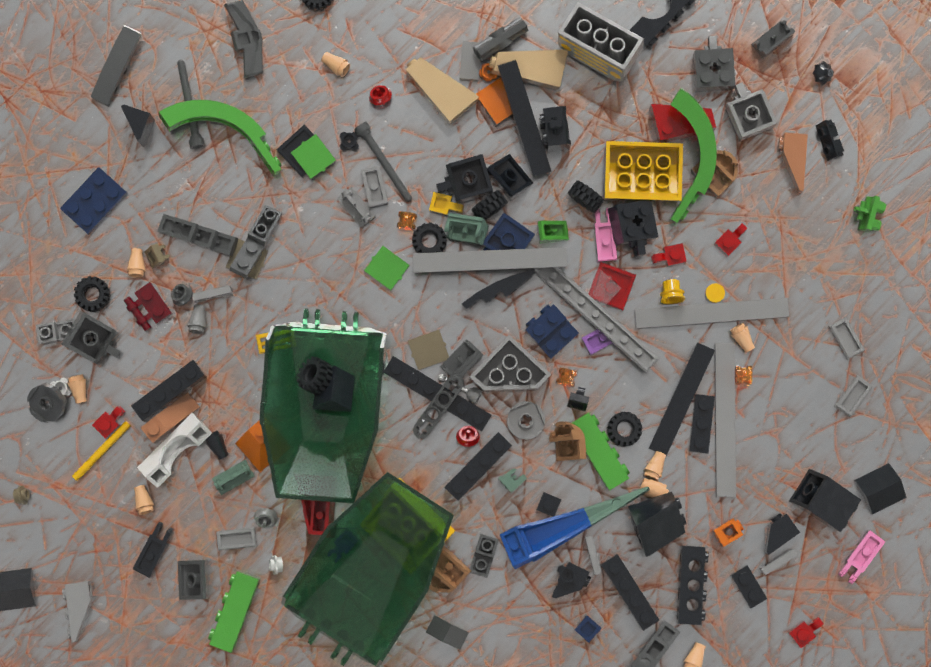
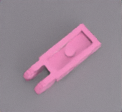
(604, 239)
(862, 555)

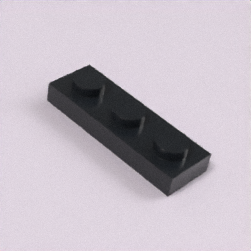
(701, 423)

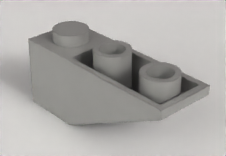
(79, 601)

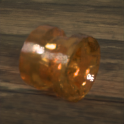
(406, 220)
(743, 375)
(566, 377)

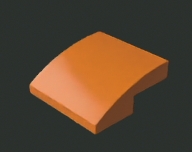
(495, 101)

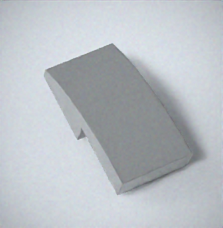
(53, 331)

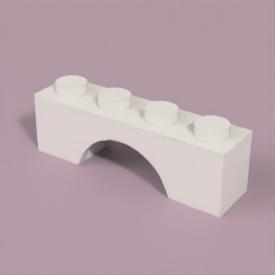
(159, 463)

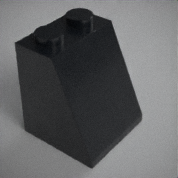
(825, 500)
(657, 522)

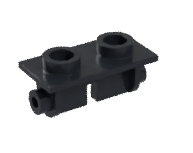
(832, 148)

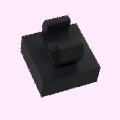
(578, 400)

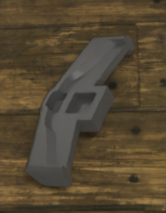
(246, 38)

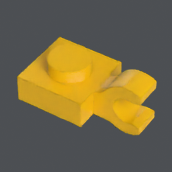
(442, 204)

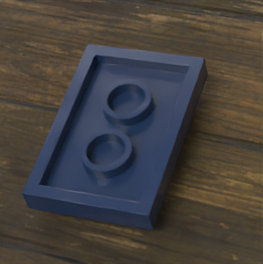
(93, 200)

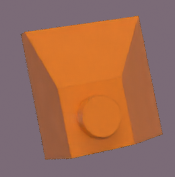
(253, 446)

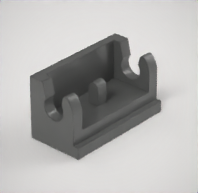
(773, 39)
(461, 359)

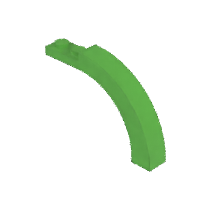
(222, 113)
(700, 122)

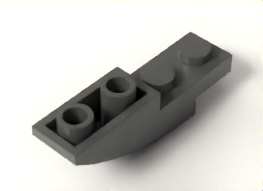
(256, 241)
(657, 646)

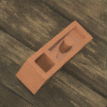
(793, 152)
(170, 418)

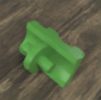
(867, 213)

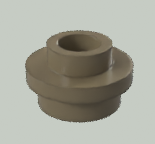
(21, 495)

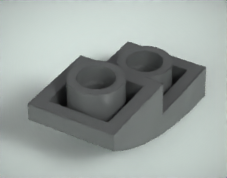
(483, 555)

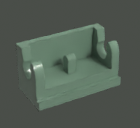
(466, 228)
(510, 482)

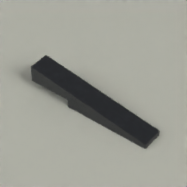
(524, 118)
(681, 398)

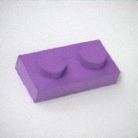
(595, 341)

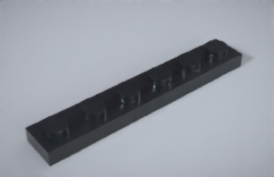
(429, 388)

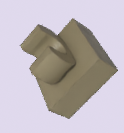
(155, 255)

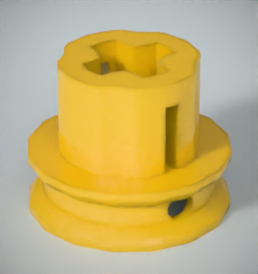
(671, 292)

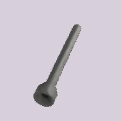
(364, 131)
(196, 140)

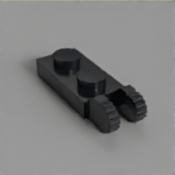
(152, 551)

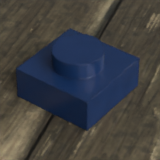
(587, 628)

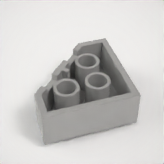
(510, 369)

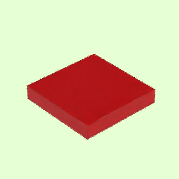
(621, 278)

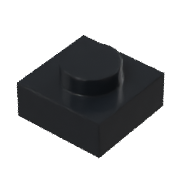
(548, 504)

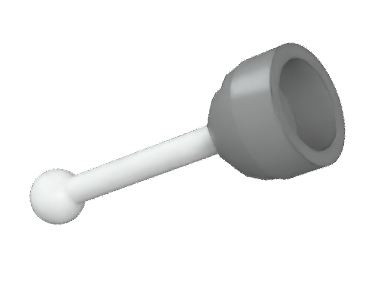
(473, 394)

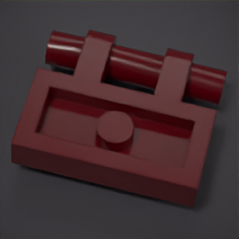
(153, 304)

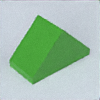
(552, 231)

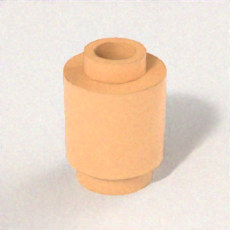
(656, 488)

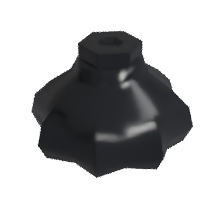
(823, 72)

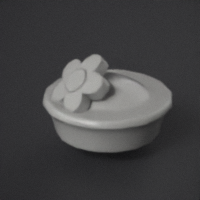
(265, 517)

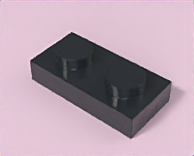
(748, 586)

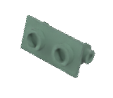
(233, 477)

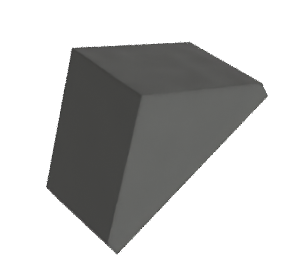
(447, 632)

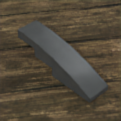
(116, 64)
(197, 235)

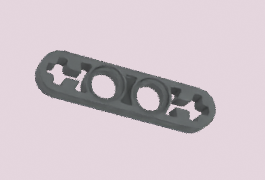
(438, 406)

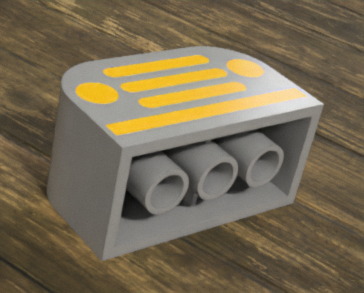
(599, 42)

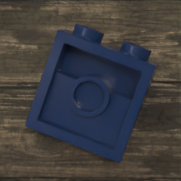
(507, 235)
(551, 330)

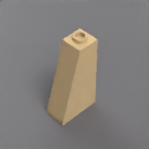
(536, 67)
(442, 91)

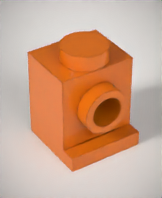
(721, 536)

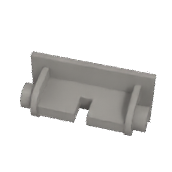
(356, 206)

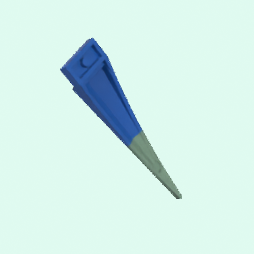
(538, 538)

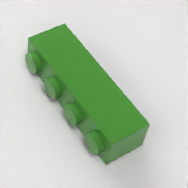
(600, 454)
(234, 612)

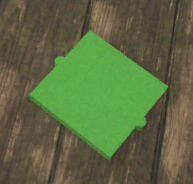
(313, 156)
(386, 268)

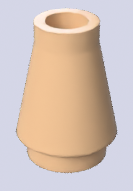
(337, 64)
(136, 264)
(742, 336)
(78, 387)
(655, 466)
(143, 501)
(695, 656)

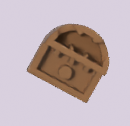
(724, 174)
(569, 442)
(448, 572)

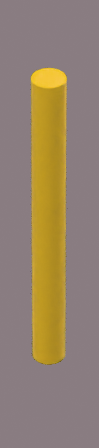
(101, 450)

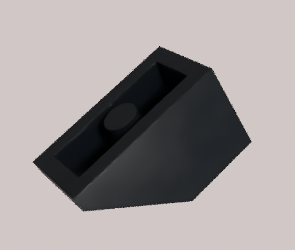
(779, 532)
(567, 588)

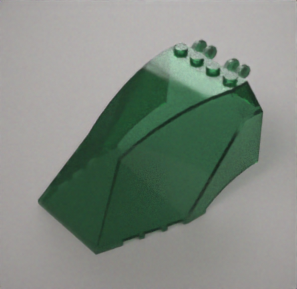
(310, 449)
(370, 570)

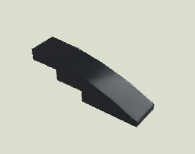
(505, 287)

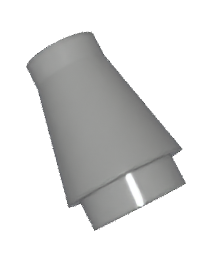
(197, 321)

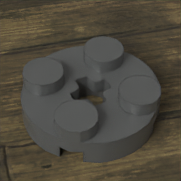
(55, 398)

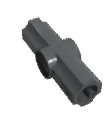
(500, 39)

